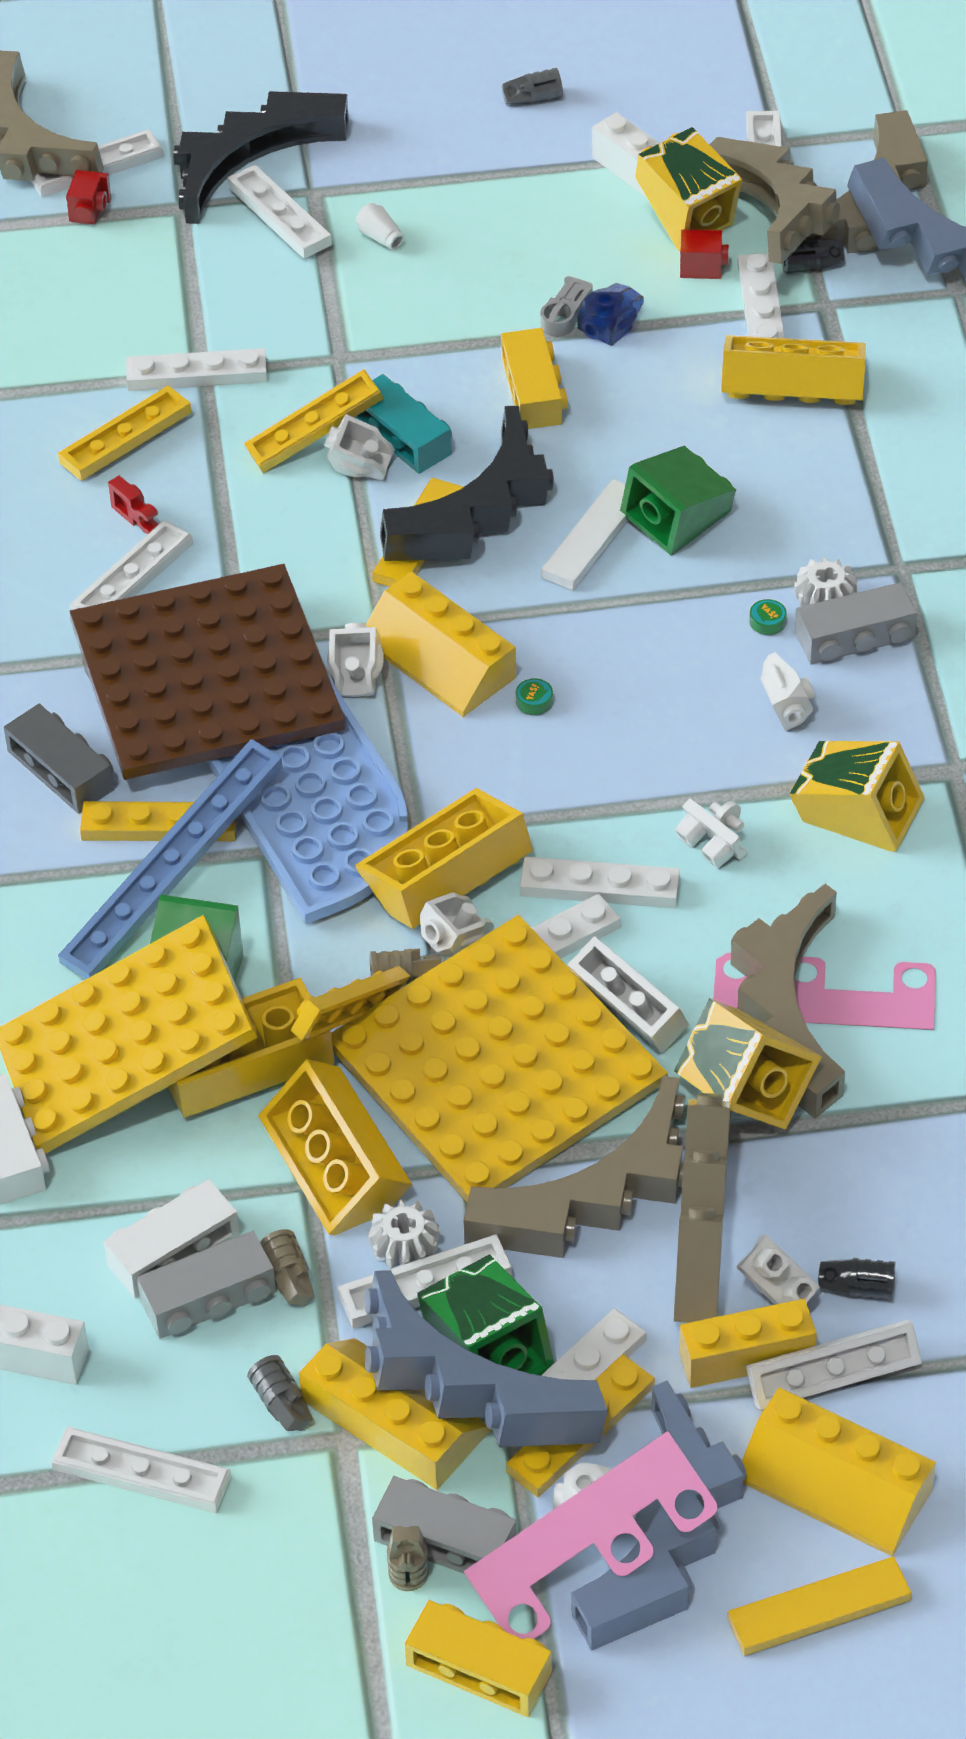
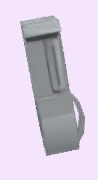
(566, 304)

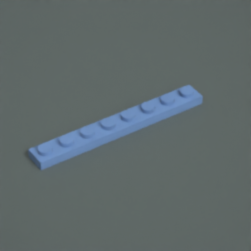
(170, 860)

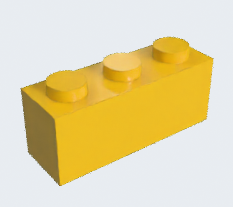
(533, 377)
(724, 1345)
(479, 1657)

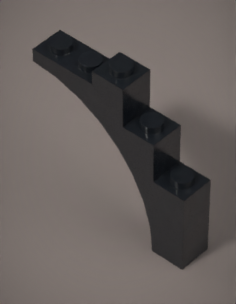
(284, 122)
(453, 523)

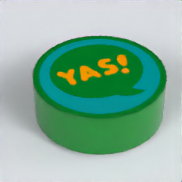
(767, 616)
(534, 696)

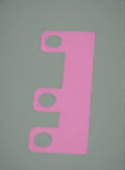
(900, 1009)
(588, 1517)

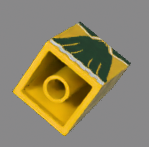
(688, 184)
(859, 791)
(747, 1064)

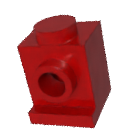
(87, 196)

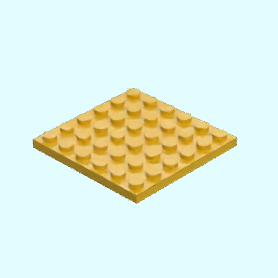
(496, 1059)

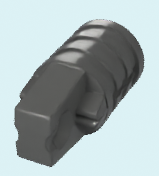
(533, 87)
(280, 1393)

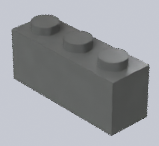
(59, 757)

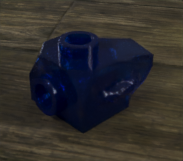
(609, 312)

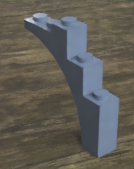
(901, 218)
(515, 1404)
(661, 1586)

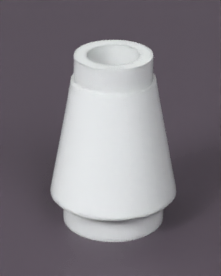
(378, 225)

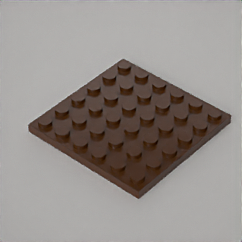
(205, 671)

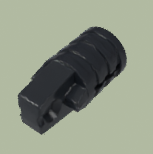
(814, 255)
(844, 1277)

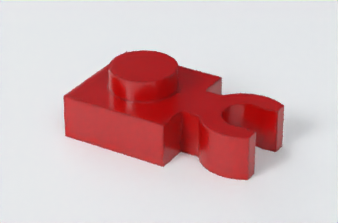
(130, 504)

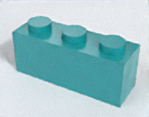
(408, 425)

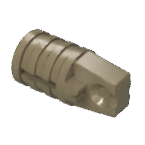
(408, 960)
(289, 1266)
(407, 1554)

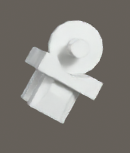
(723, 841)
(776, 1273)

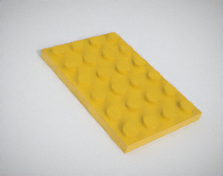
(125, 1034)

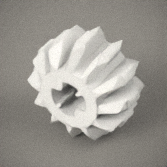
(824, 582)
(403, 1234)

